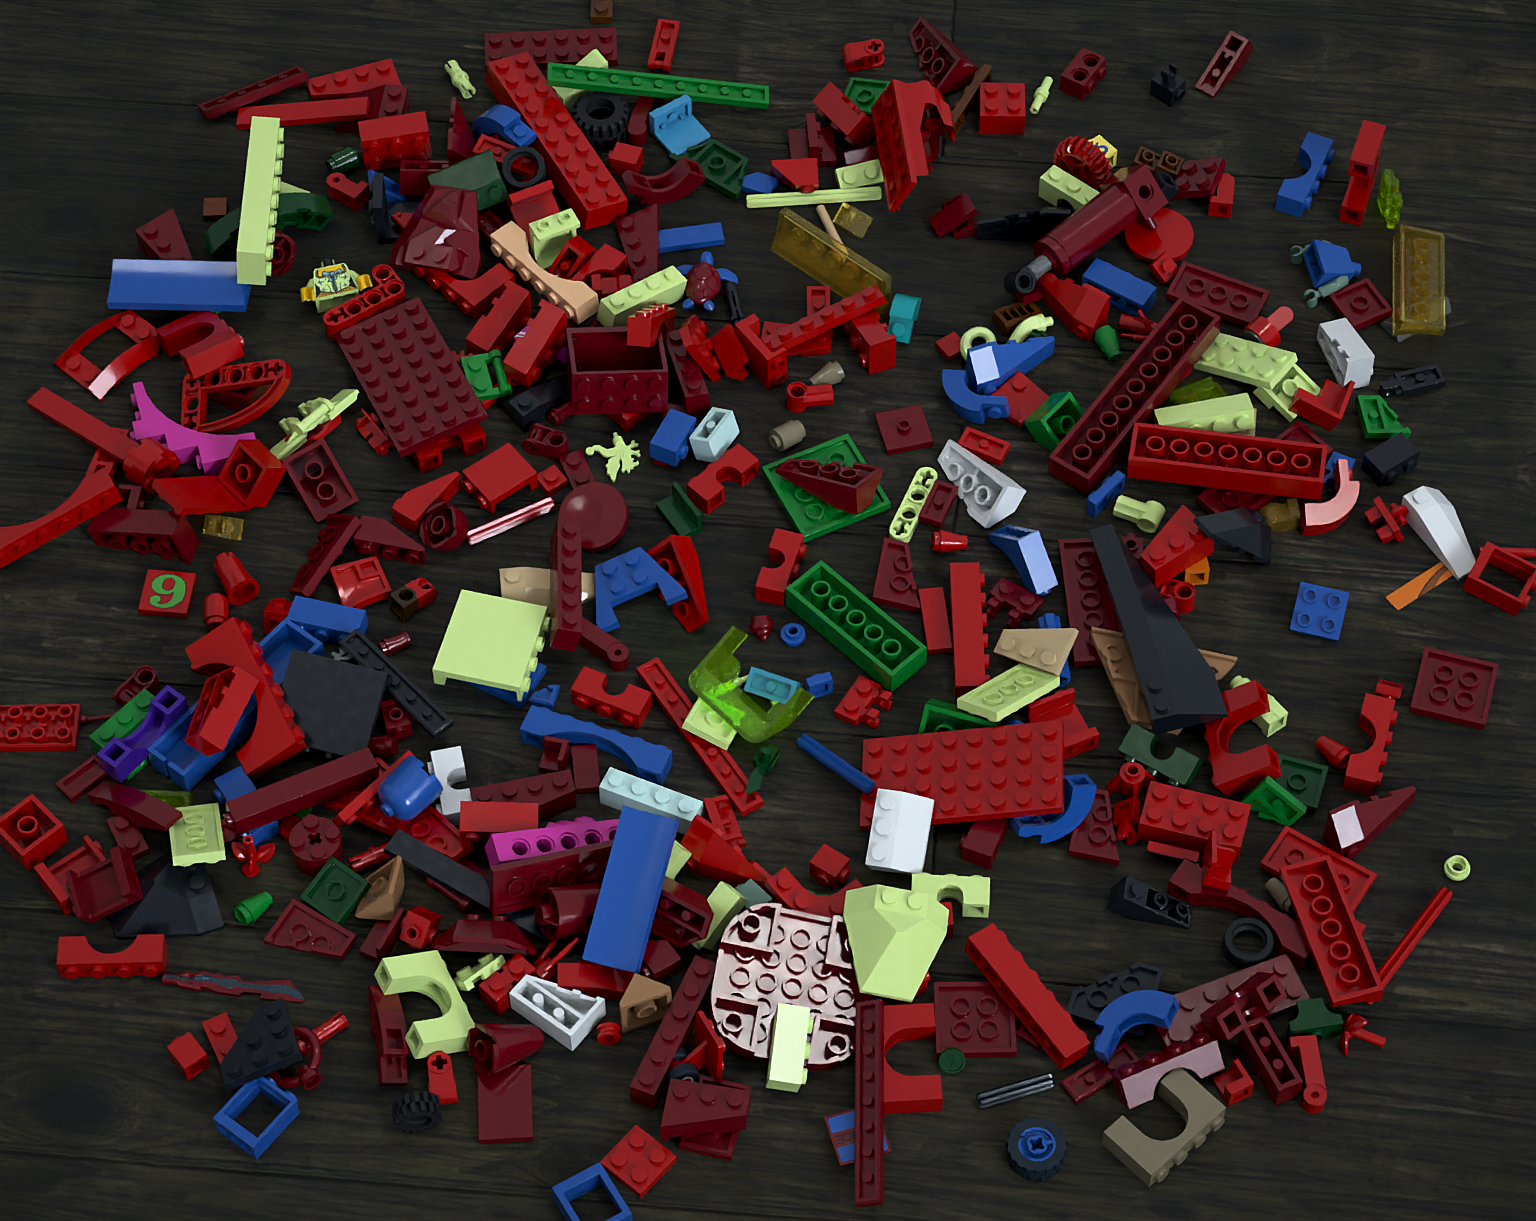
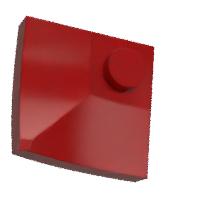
(1022, 397)
(360, 582)

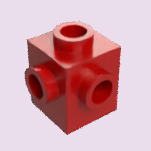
(420, 927)

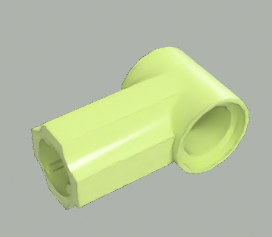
(1145, 515)

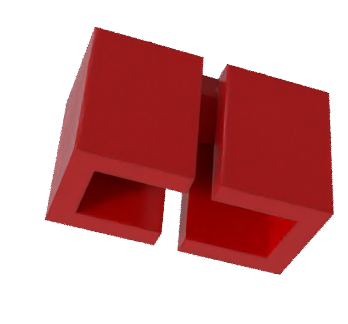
(496, 988)

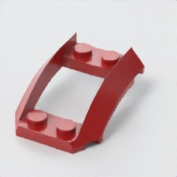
(98, 381)

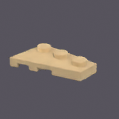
(1037, 647)

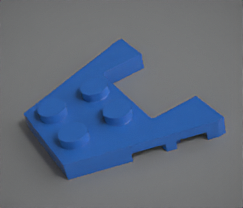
(627, 578)

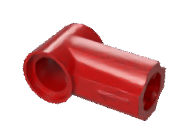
(802, 396)

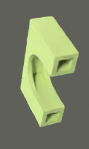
(724, 900)
(428, 975)

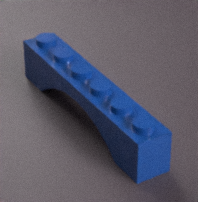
(642, 758)

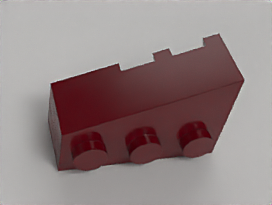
(703, 1108)

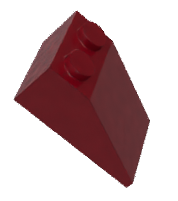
(384, 102)
(319, 480)

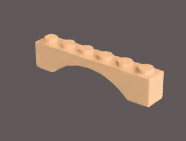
(571, 296)

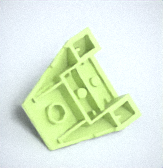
(893, 938)

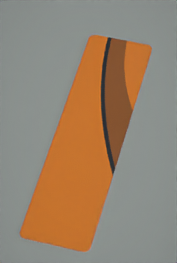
(1419, 586)

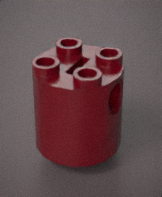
(567, 910)

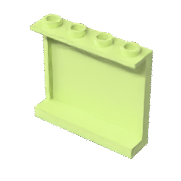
(492, 642)

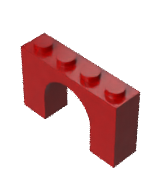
(1363, 172)
(473, 295)
(201, 342)
(1244, 770)
(905, 1092)

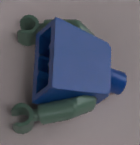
(1328, 268)

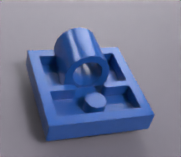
(1319, 611)

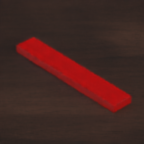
(307, 112)
(81, 424)

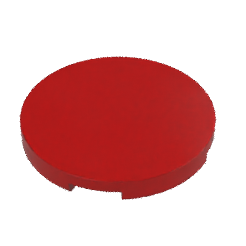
(1171, 235)

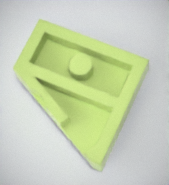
(487, 965)

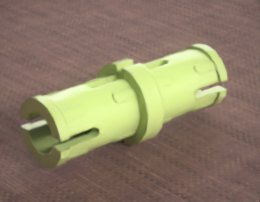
(460, 79)

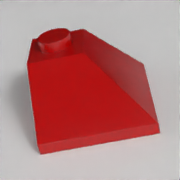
(797, 173)

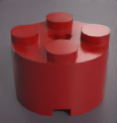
(149, 462)

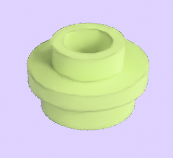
(1457, 862)

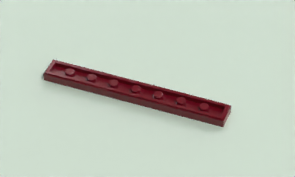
(869, 1104)

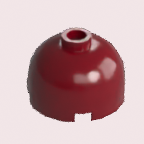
(283, 253)
(444, 527)

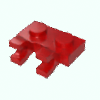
(858, 700)

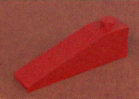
(1077, 306)

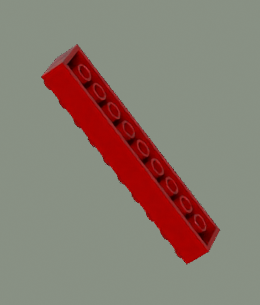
(566, 151)

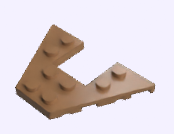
(1119, 670)

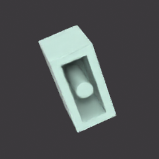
(714, 434)

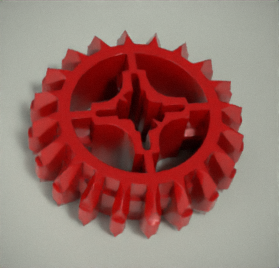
(1082, 161)

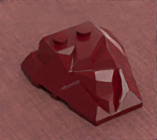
(442, 234)

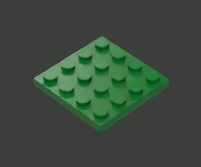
(809, 513)

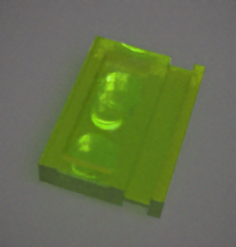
(1197, 391)

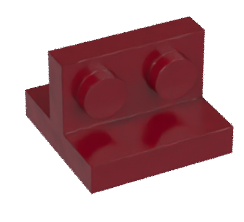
(813, 142)

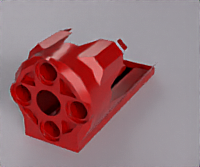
(907, 133)

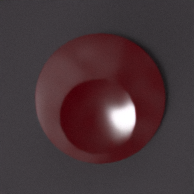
(599, 511)

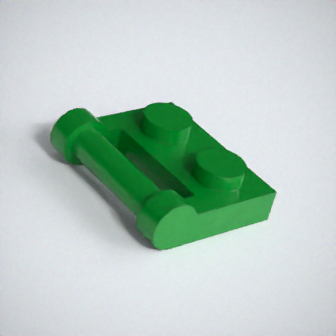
(477, 374)

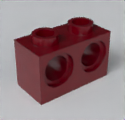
(1083, 74)

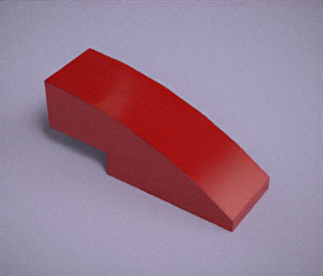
(593, 980)

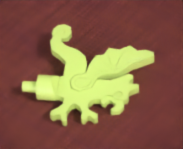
(618, 453)

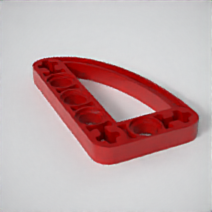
(200, 390)

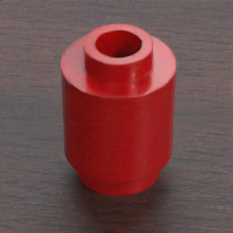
(215, 610)

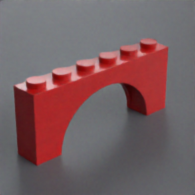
(275, 733)

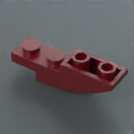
(389, 1031)

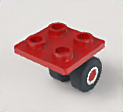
(707, 1054)

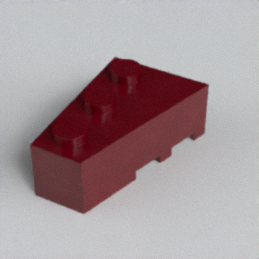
(163, 239)

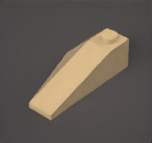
(533, 585)

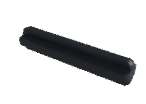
(1014, 1090)

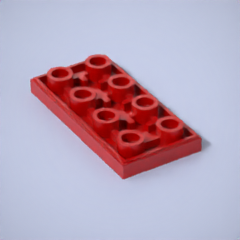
(197, 495)
(39, 727)

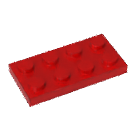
(1295, 847)

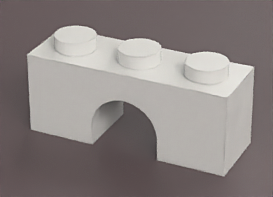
(449, 769)

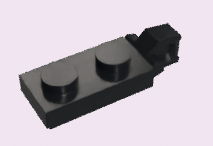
(1413, 381)

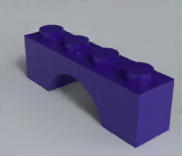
(125, 754)

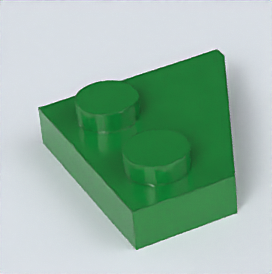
(1377, 418)
(1274, 802)

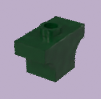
(1314, 1019)

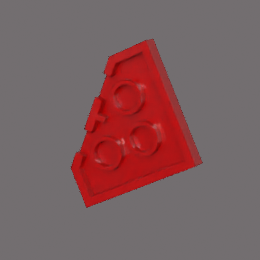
(699, 346)

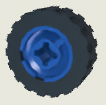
(1036, 1149)

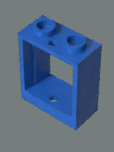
(252, 1145)
(583, 1183)

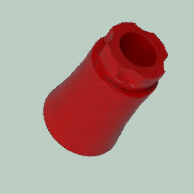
(235, 579)

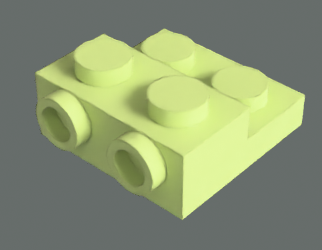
(1283, 391)

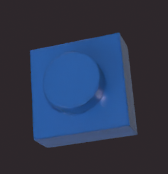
(820, 684)

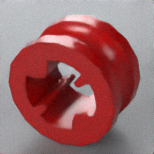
(608, 1033)

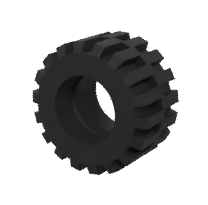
(603, 106)

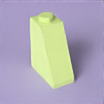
(569, 95)

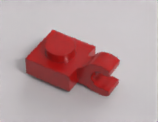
(1125, 816)

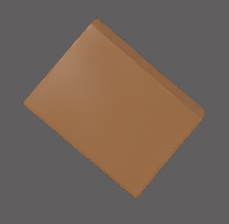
(385, 894)
(643, 1003)

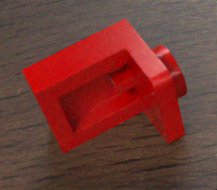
(275, 613)

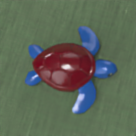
(704, 282)

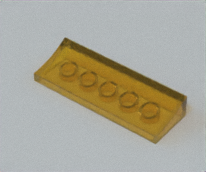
(827, 258)
(1418, 281)

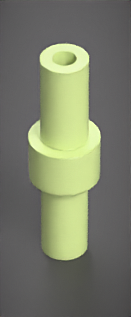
(1041, 95)

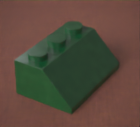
(477, 174)

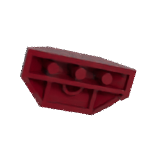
(681, 914)
(485, 936)

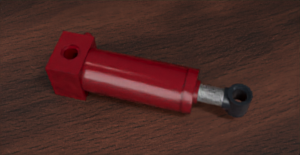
(1125, 198)

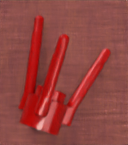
(547, 968)

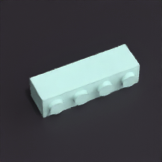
(623, 789)

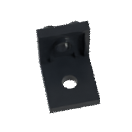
(386, 230)

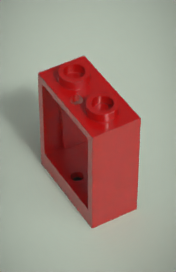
(1509, 563)

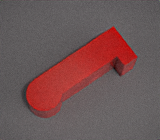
(1310, 1070)

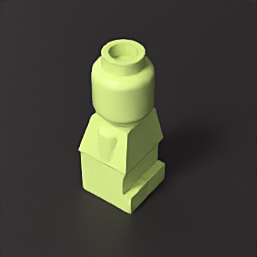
(1270, 721)

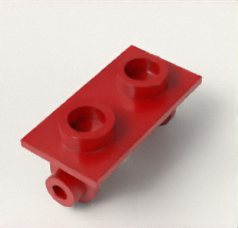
(369, 426)

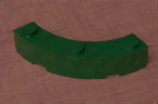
(294, 208)

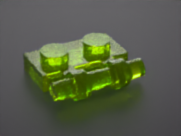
(1389, 198)

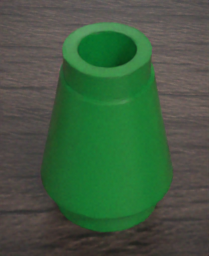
(1108, 342)
(252, 908)

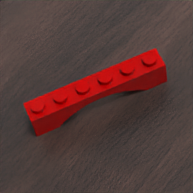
(90, 498)

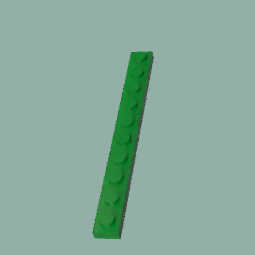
(657, 85)

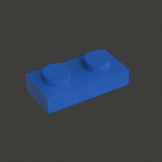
(1110, 489)

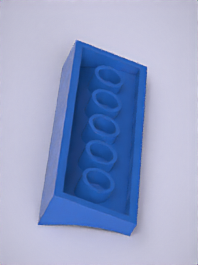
(177, 285)
(630, 890)

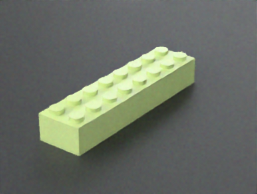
(260, 201)

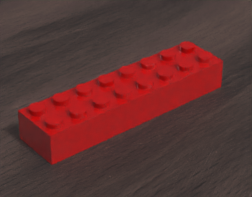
(1227, 461)

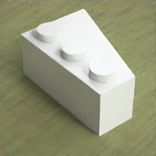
(1346, 352)
(557, 1011)

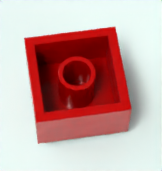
(1002, 108)
(252, 473)
(31, 832)

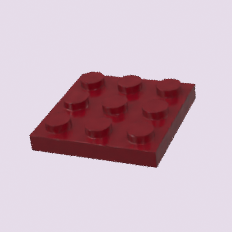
(1454, 688)
(973, 1020)

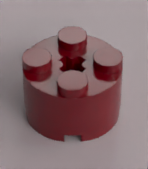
(314, 843)

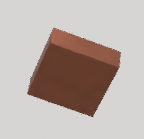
(214, 208)

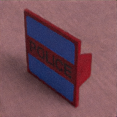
(842, 1134)

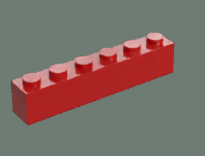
(967, 627)
(1027, 996)

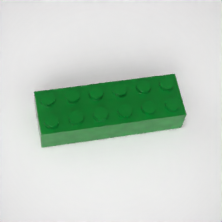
(856, 626)

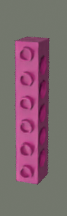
(502, 846)

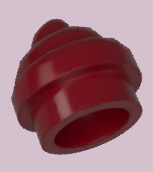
(761, 626)

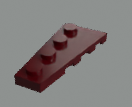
(641, 241)
(330, 546)

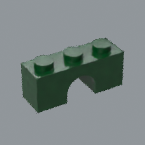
(1179, 768)

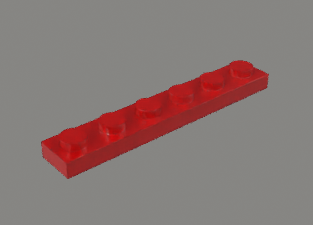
(825, 319)

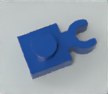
(1329, 478)

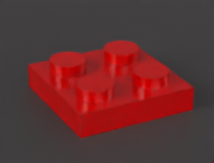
(638, 1161)

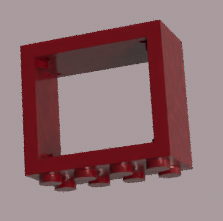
(613, 376)

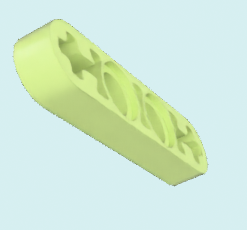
(912, 505)

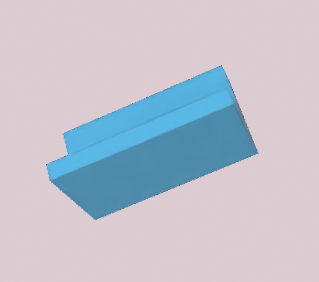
(771, 685)

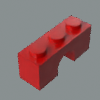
(469, 440)
(734, 465)
(787, 550)
(628, 707)

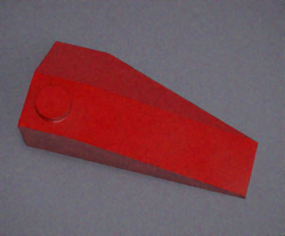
(681, 562)
(717, 859)

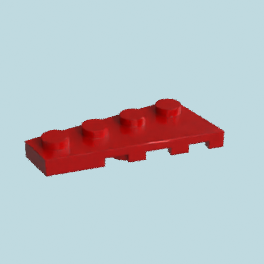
(352, 80)

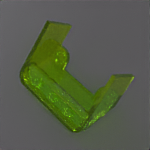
(715, 686)

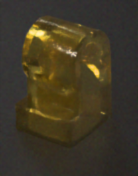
(1282, 516)
(223, 526)

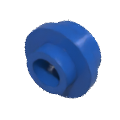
(795, 639)

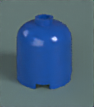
(408, 790)

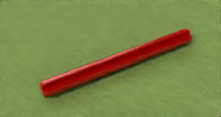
(1413, 936)

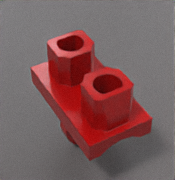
(1390, 529)

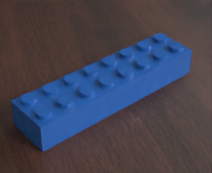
(186, 764)

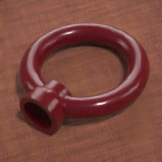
(307, 1074)

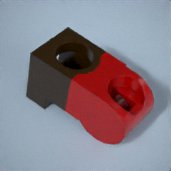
(411, 598)

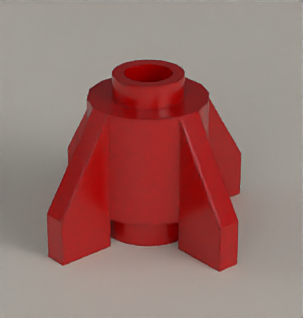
(1130, 780)

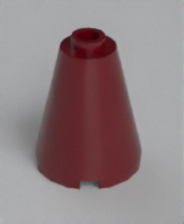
(501, 1045)

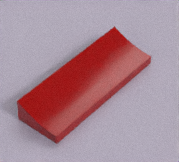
(1331, 932)

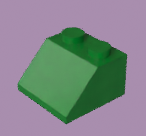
(1054, 419)

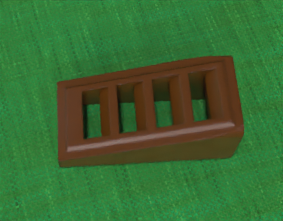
(1000, 316)

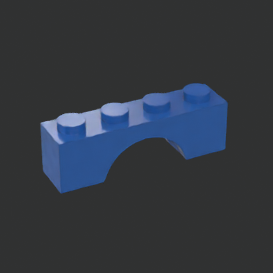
(1297, 192)

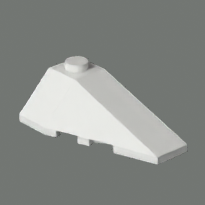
(982, 487)

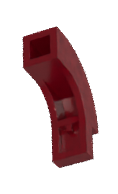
(666, 187)

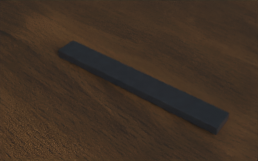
(461, 881)

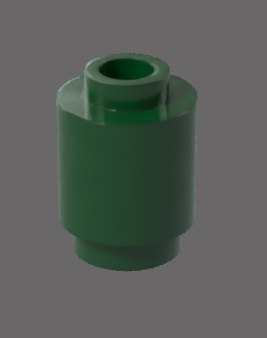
(343, 160)

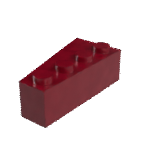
(145, 532)
(552, 791)

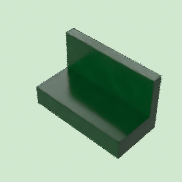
(680, 513)

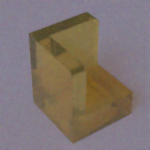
(852, 219)

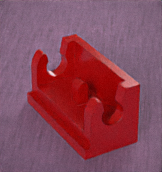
(724, 818)

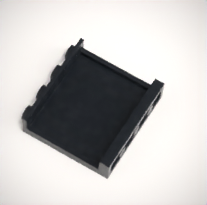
(333, 702)

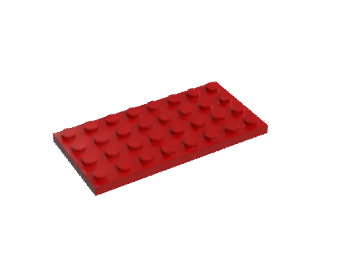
(971, 771)

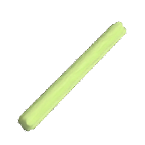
(816, 197)

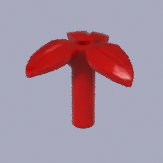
(247, 852)
(1353, 1028)

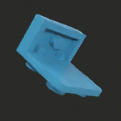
(676, 126)

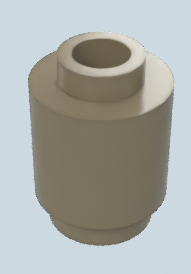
(787, 435)

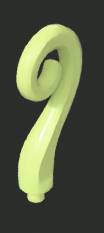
(1019, 334)

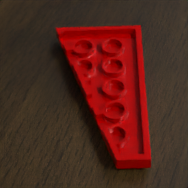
(428, 826)

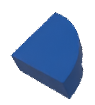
(545, 697)

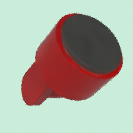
(1267, 330)

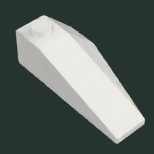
(1440, 529)

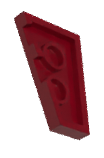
(894, 577)
(1095, 835)
(310, 932)

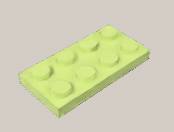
(1246, 361)
(1008, 692)
(197, 836)

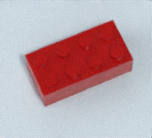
(1188, 816)

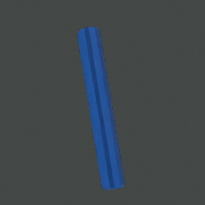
(836, 764)

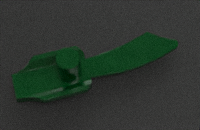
(763, 761)

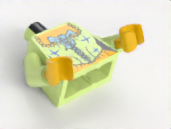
(333, 285)

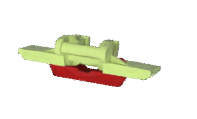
(320, 415)

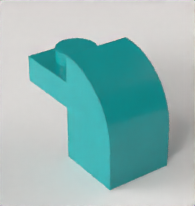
(902, 316)

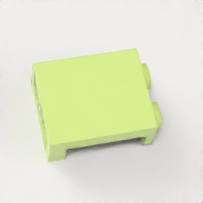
(550, 236)

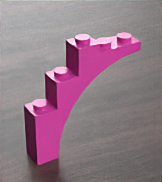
(206, 449)

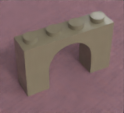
(1153, 1158)

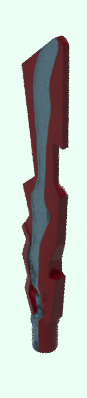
(234, 986)

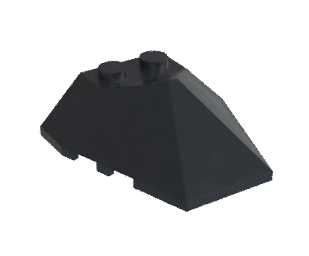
(173, 902)

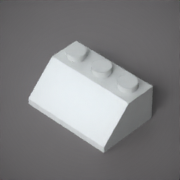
(899, 832)

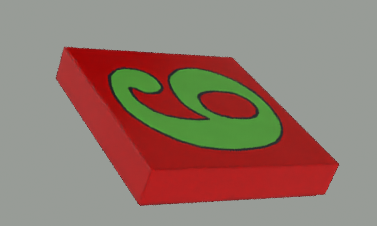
(167, 593)

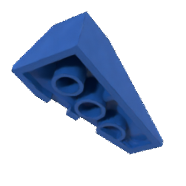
(994, 364)

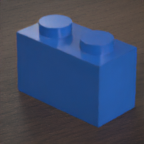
(672, 437)

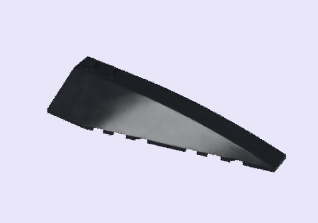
(1168, 666)

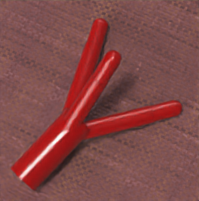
(1139, 337)

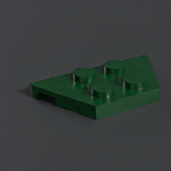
(720, 164)

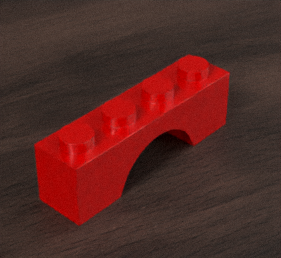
(606, 262)
(645, 324)
(1363, 768)
(143, 957)

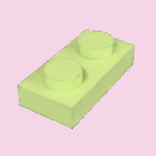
(859, 175)

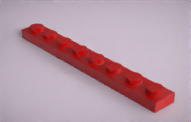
(715, 759)

